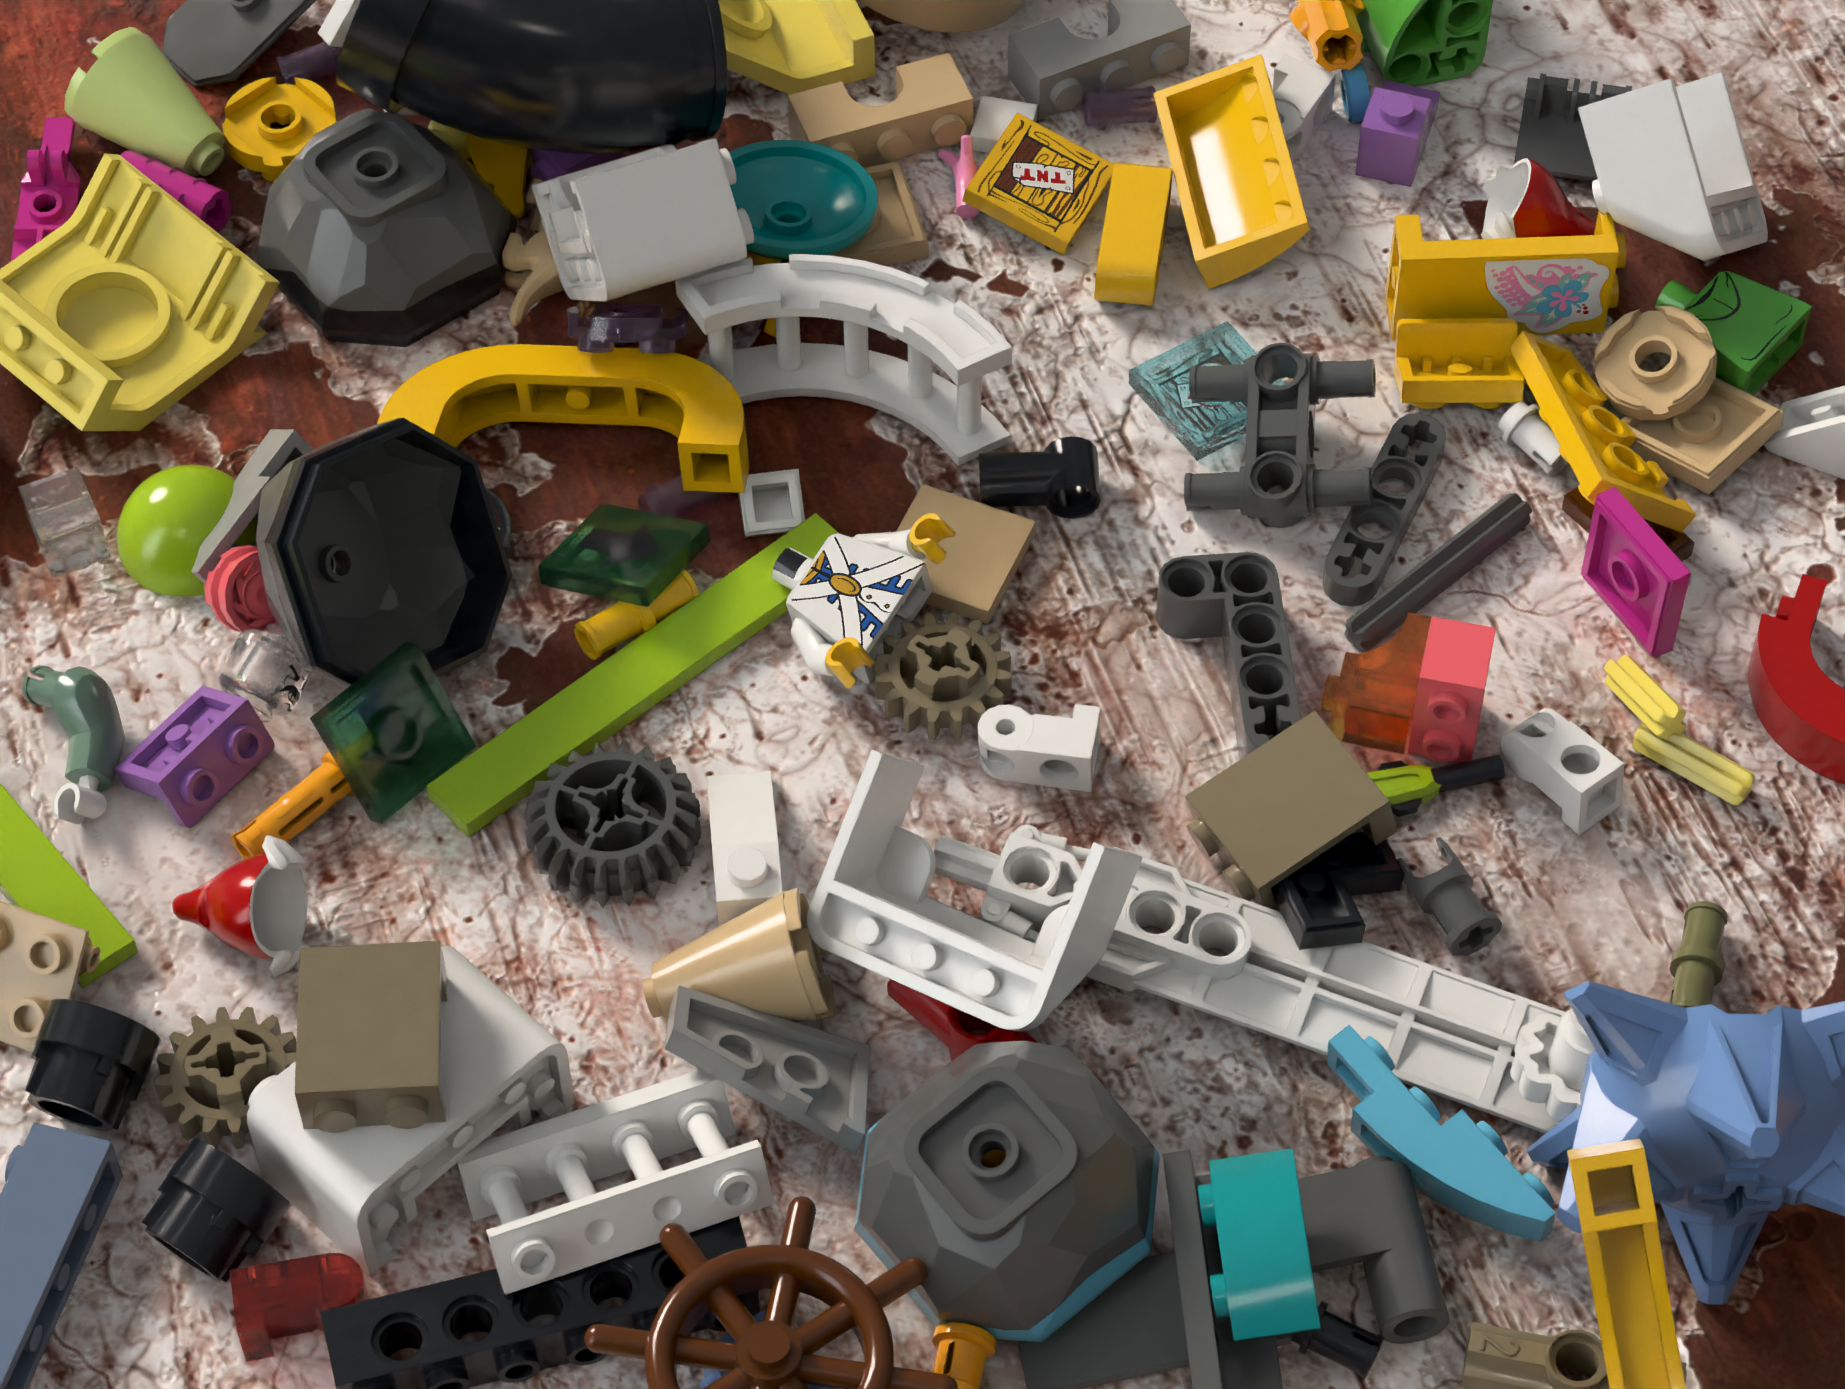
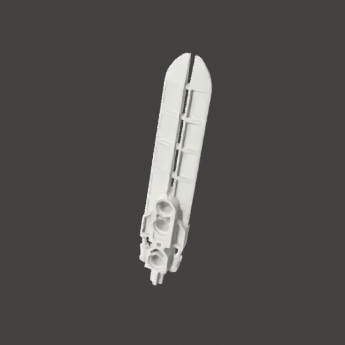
(1433, 1023)

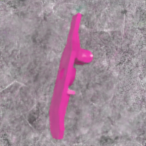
(48, 182)

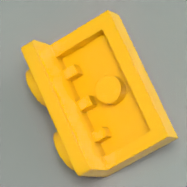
(1457, 362)

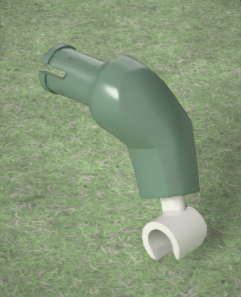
(94, 733)

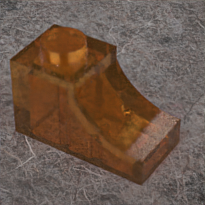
(1378, 690)

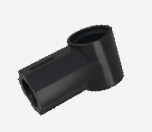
(1060, 477)

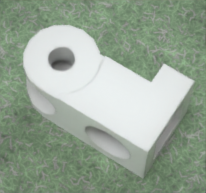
(1303, 100)
(1041, 747)
(1566, 767)

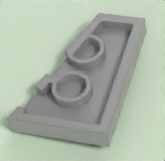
(776, 1061)

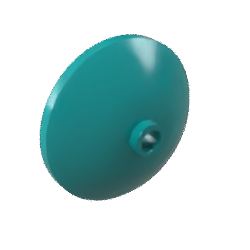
(802, 197)

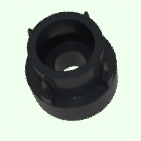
(89, 1064)
(213, 1211)

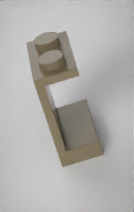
(1285, 808)
(370, 1035)

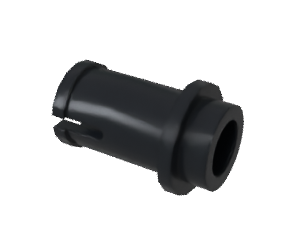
(1340, 1342)

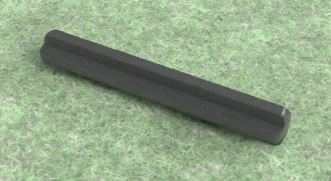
(1437, 571)

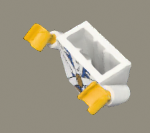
(858, 594)

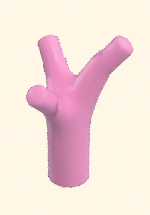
(963, 171)

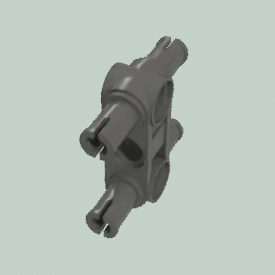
(1280, 435)

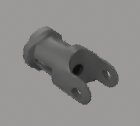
(1454, 904)

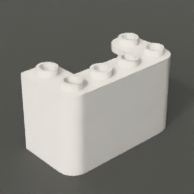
(643, 220)
(363, 1179)

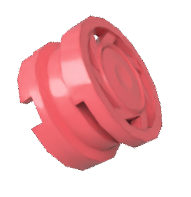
(238, 591)

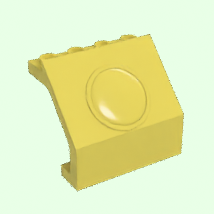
(798, 42)
(127, 304)

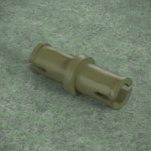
(1698, 960)

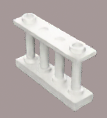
(598, 1143)

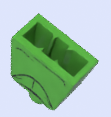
(1748, 324)

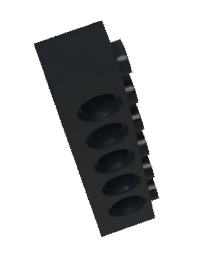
(440, 1314)

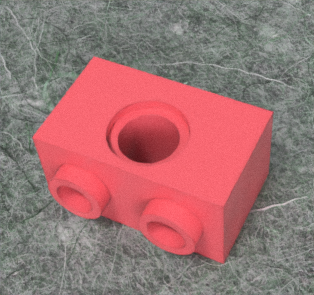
(1451, 690)

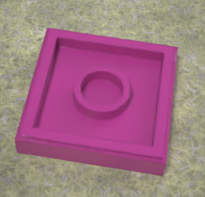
(1635, 572)

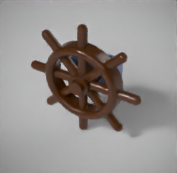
(764, 1348)

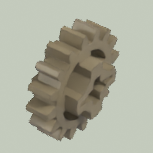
(942, 675)
(217, 1069)

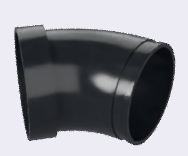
(545, 69)

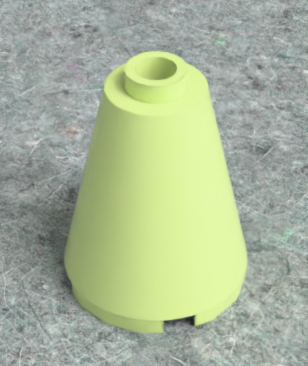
(144, 105)

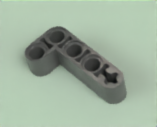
(1241, 603)

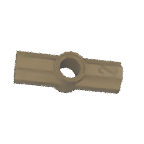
(1528, 1360)

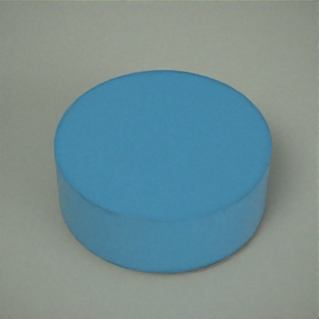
(1354, 93)

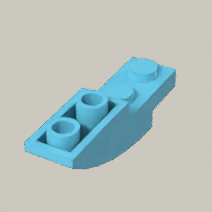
(1451, 1163)

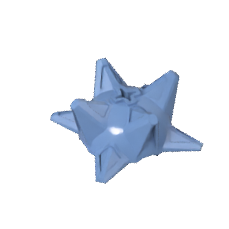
(1728, 1114)

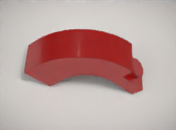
(1791, 692)

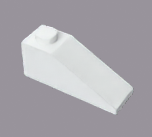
(743, 842)

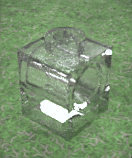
(64, 522)

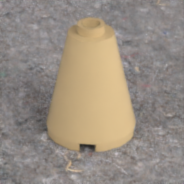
(753, 961)

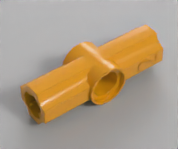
(1331, 31)

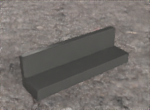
(1213, 1354)

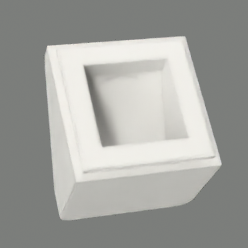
(771, 503)

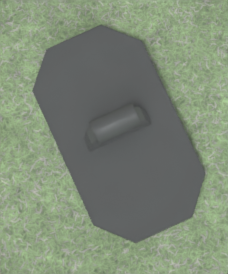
(222, 38)

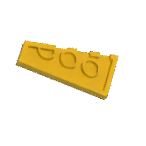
(1592, 436)

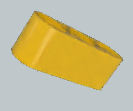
(1133, 234)

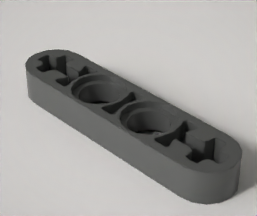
(1390, 510)

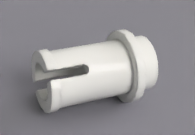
(1529, 432)

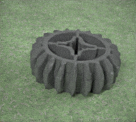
(623, 843)

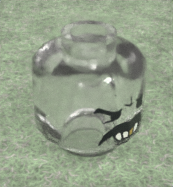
(264, 672)

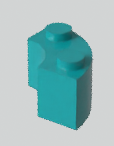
(1262, 1245)

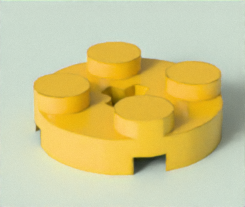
(264, 102)

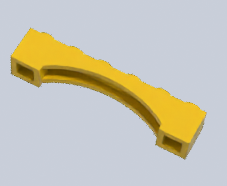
(1626, 1265)

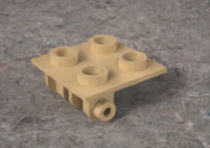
(36, 966)

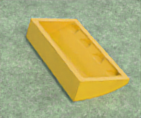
(1232, 169)

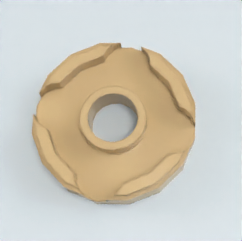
(1662, 392)

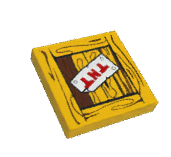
(1039, 183)

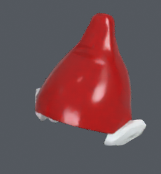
(1530, 203)
(255, 906)

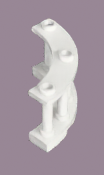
(861, 297)

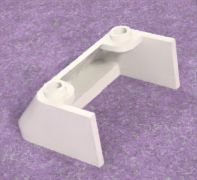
(1676, 167)
(878, 914)

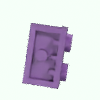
(198, 754)

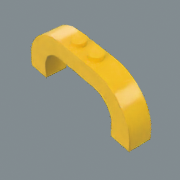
(586, 388)

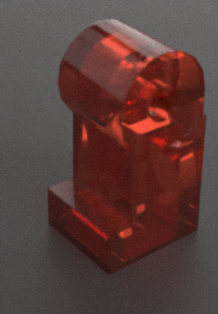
(288, 1298)

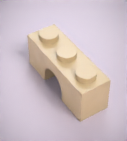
(928, 114)

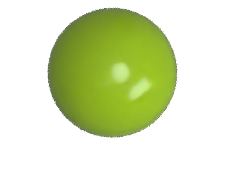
(168, 523)

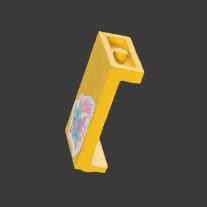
(1537, 281)

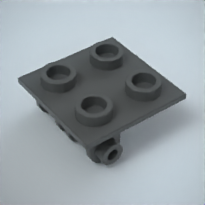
(1553, 128)

